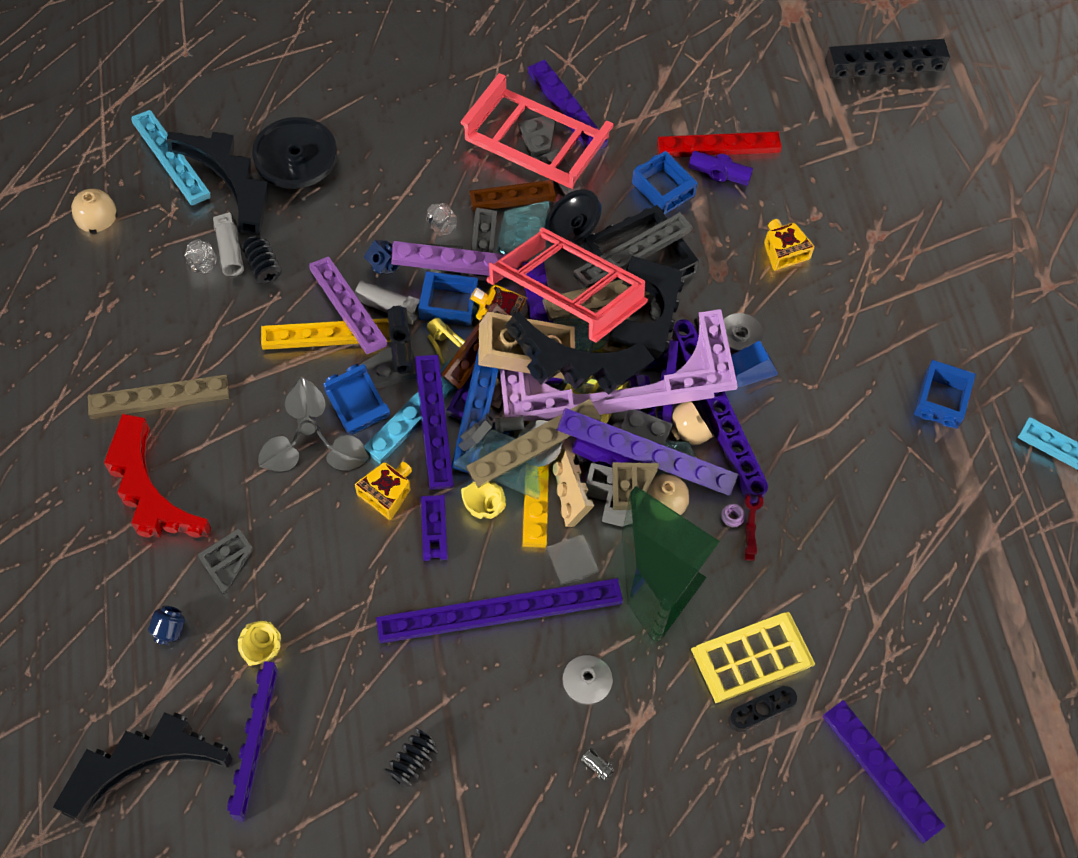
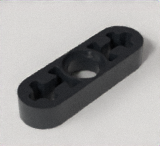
(775, 694)

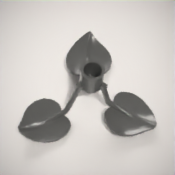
(305, 404)

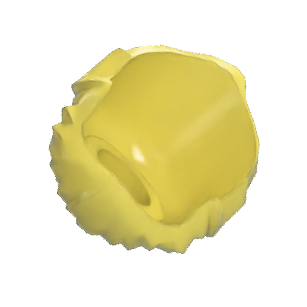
(484, 501)
(259, 642)

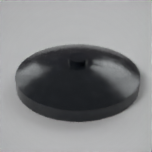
(294, 152)

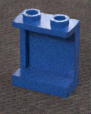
(355, 399)

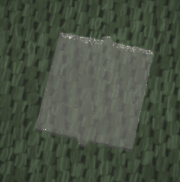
(572, 559)

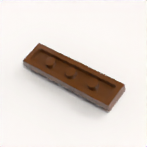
(512, 195)
(463, 362)

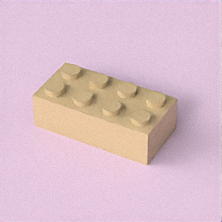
(502, 351)

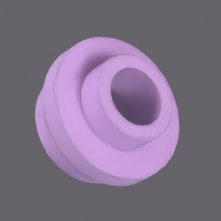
(737, 511)

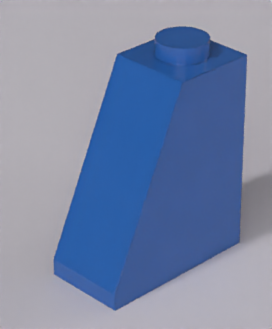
(752, 365)

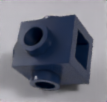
(380, 257)

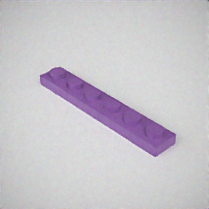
(443, 258)
(348, 305)

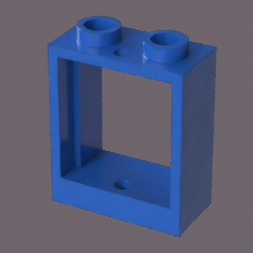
(674, 198)
(449, 283)
(951, 377)

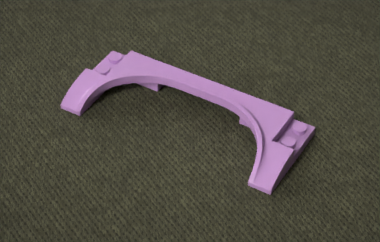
(704, 374)

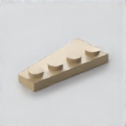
(569, 488)

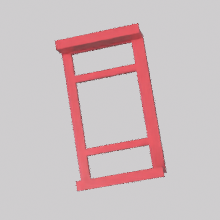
(491, 98)
(600, 322)

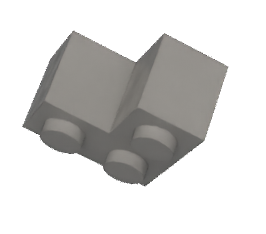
(600, 487)

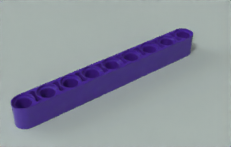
(724, 419)

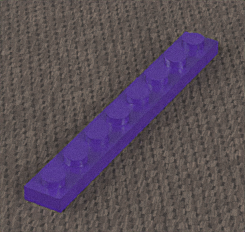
(646, 451)

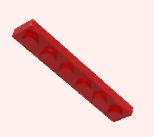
(721, 144)

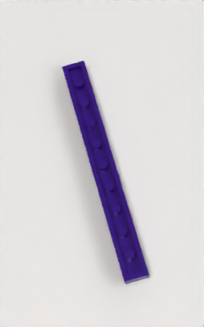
(498, 610)

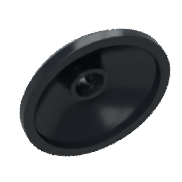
(574, 215)

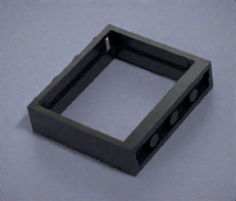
(632, 223)

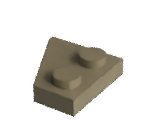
(626, 477)

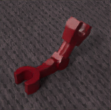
(750, 527)

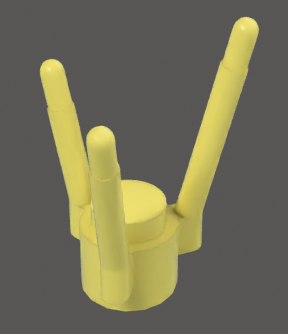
(440, 332)

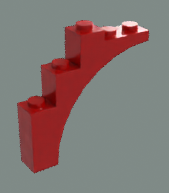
(153, 511)

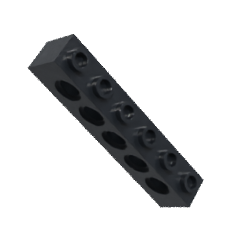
(887, 58)

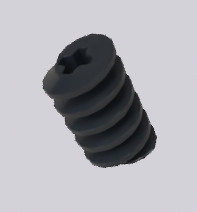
(261, 259)
(411, 758)

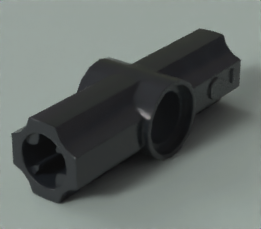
(401, 349)

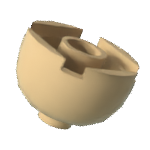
(93, 210)
(689, 424)
(670, 491)

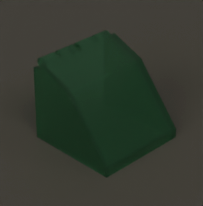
(661, 561)

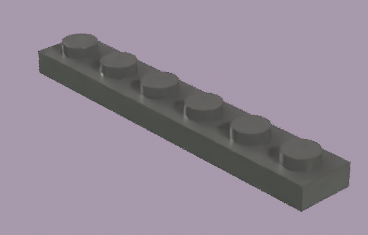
(639, 246)

